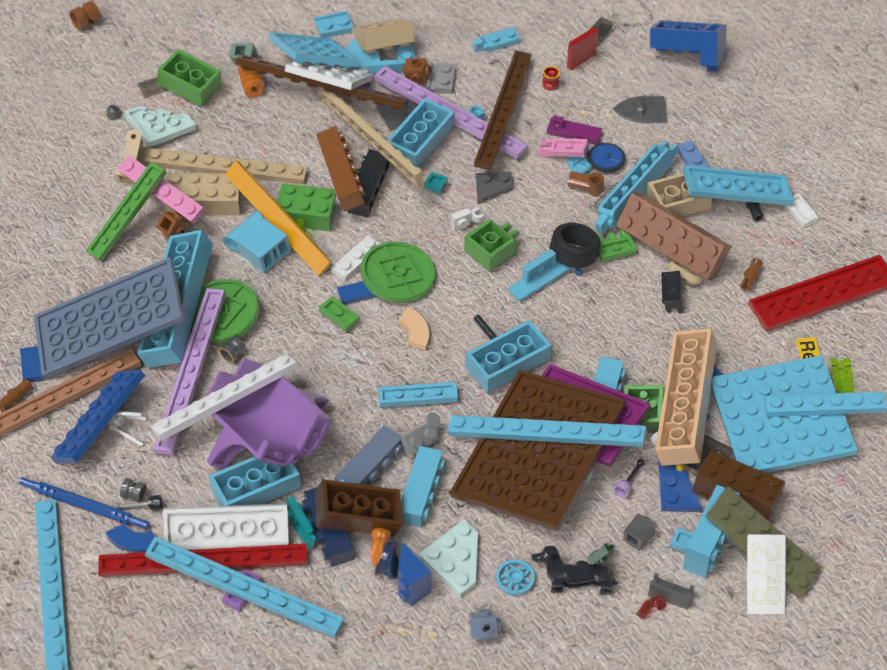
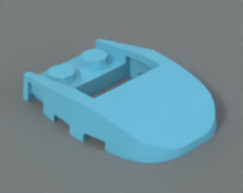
(372, 60)

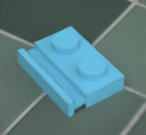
(333, 24)

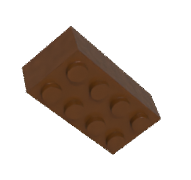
(755, 487)
(357, 507)

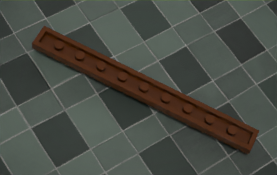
(362, 93)
(502, 110)

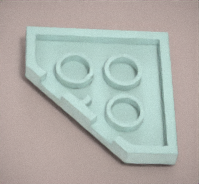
(158, 125)
(454, 558)

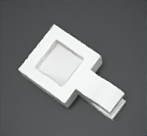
(464, 217)

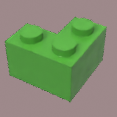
(652, 394)

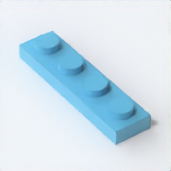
(417, 394)

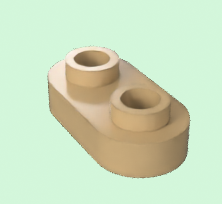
(691, 277)

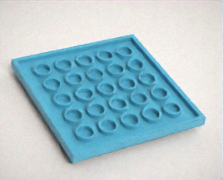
(780, 440)

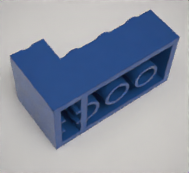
(691, 37)

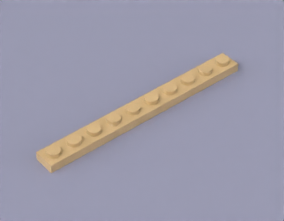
(374, 138)
(218, 164)

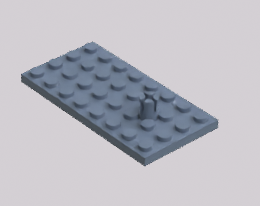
(108, 318)

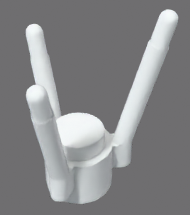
(118, 420)

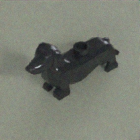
(574, 575)

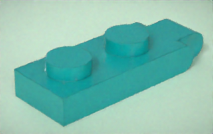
(300, 523)

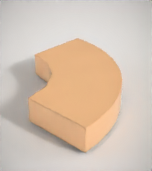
(417, 328)

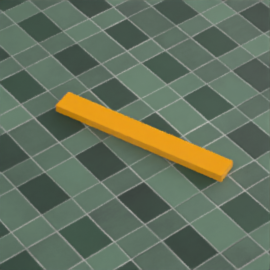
(278, 217)

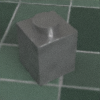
(639, 531)

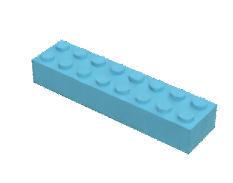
(190, 259)

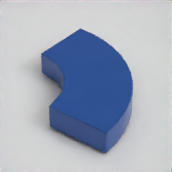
(130, 540)

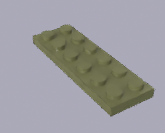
(739, 519)

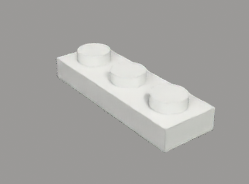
(352, 260)

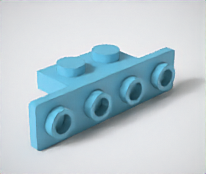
(537, 275)

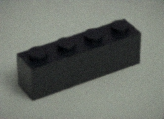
(371, 176)

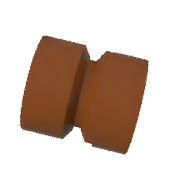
(83, 16)

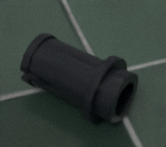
(755, 211)

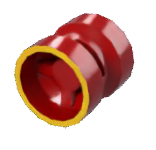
(550, 78)

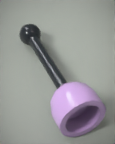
(623, 487)

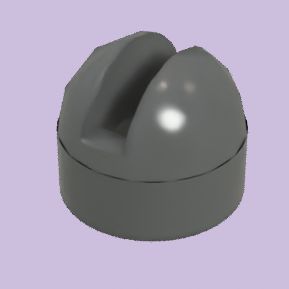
(113, 112)

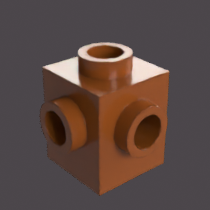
(417, 70)
(172, 224)

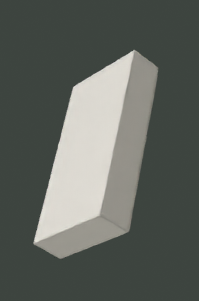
(802, 211)

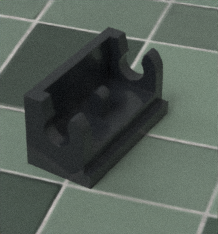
(672, 290)

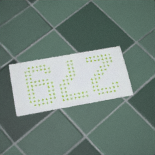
(765, 574)

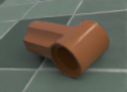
(592, 183)

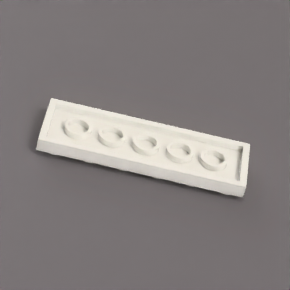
(226, 526)

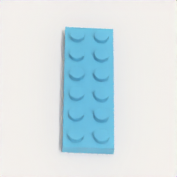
(737, 185)

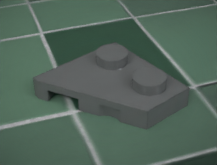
(492, 184)

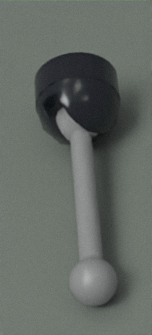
(153, 503)

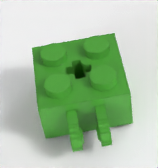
(491, 244)

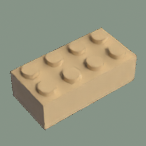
(209, 190)

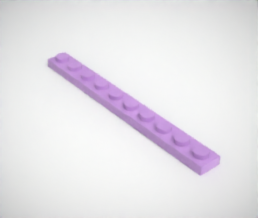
(462, 118)
(192, 363)

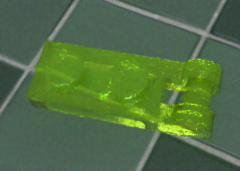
(841, 377)

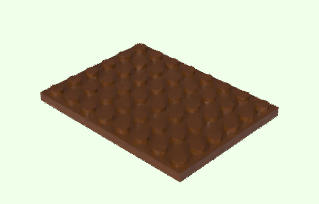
(536, 477)

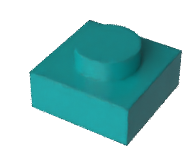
(435, 182)

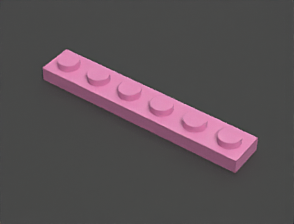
(164, 192)

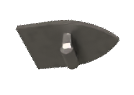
(643, 109)
(394, 118)

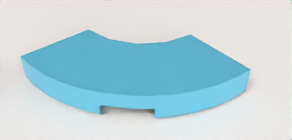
(579, 164)

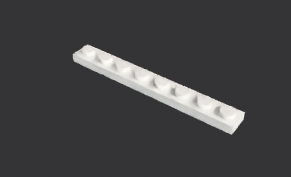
(223, 397)

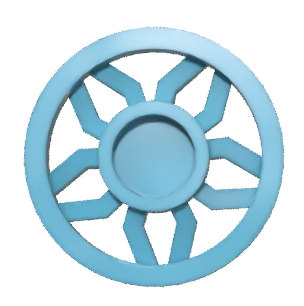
(515, 577)

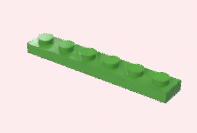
(126, 211)

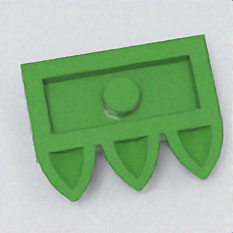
(616, 247)

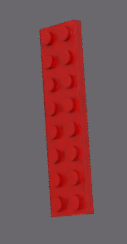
(820, 293)

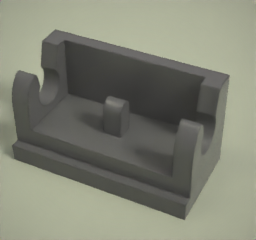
(671, 592)

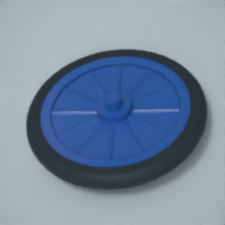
(606, 157)

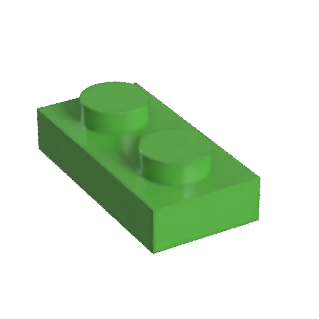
(339, 313)

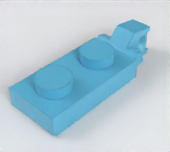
(496, 40)

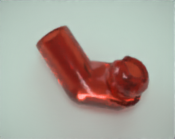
(649, 604)

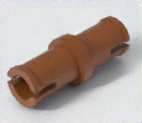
(751, 274)
(14, 395)

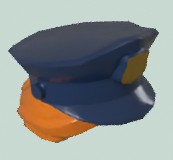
(384, 553)

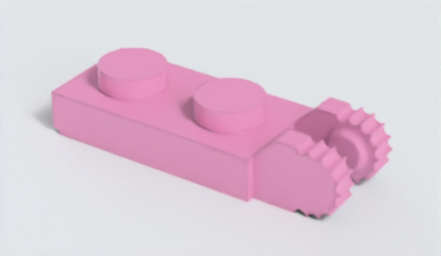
(563, 147)

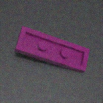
(572, 130)

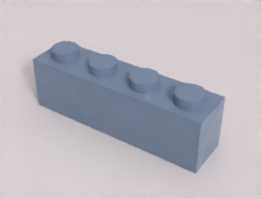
(372, 458)

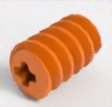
(251, 82)

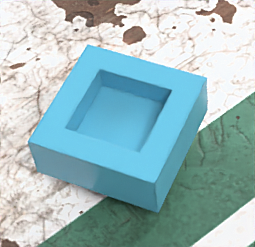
(680, 540)

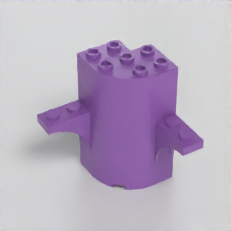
(272, 422)

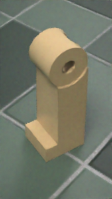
(133, 149)

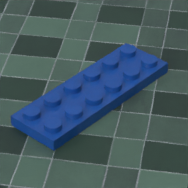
(97, 416)

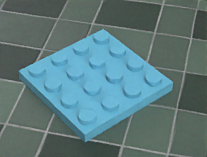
(313, 50)

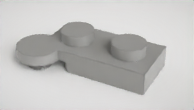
(422, 435)

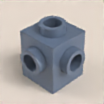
(484, 624)

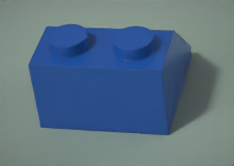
(413, 577)

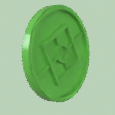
(397, 272)
(238, 310)

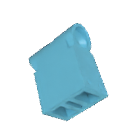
(258, 242)

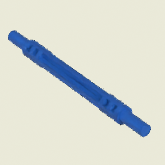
(84, 503)

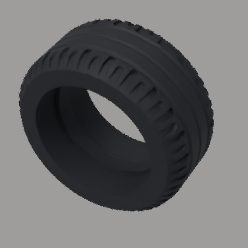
(576, 234)

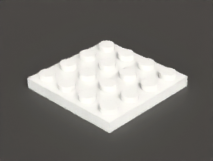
(335, 75)

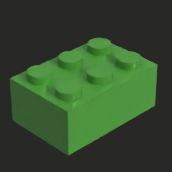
(189, 77)
(309, 203)

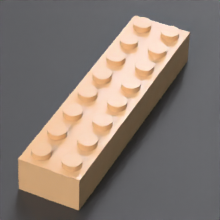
(686, 397)

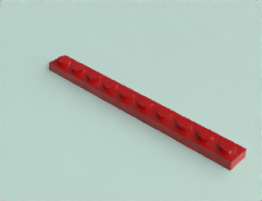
(231, 557)

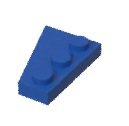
(676, 491)

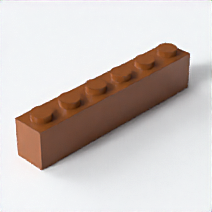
(341, 168)

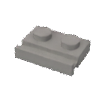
(441, 78)

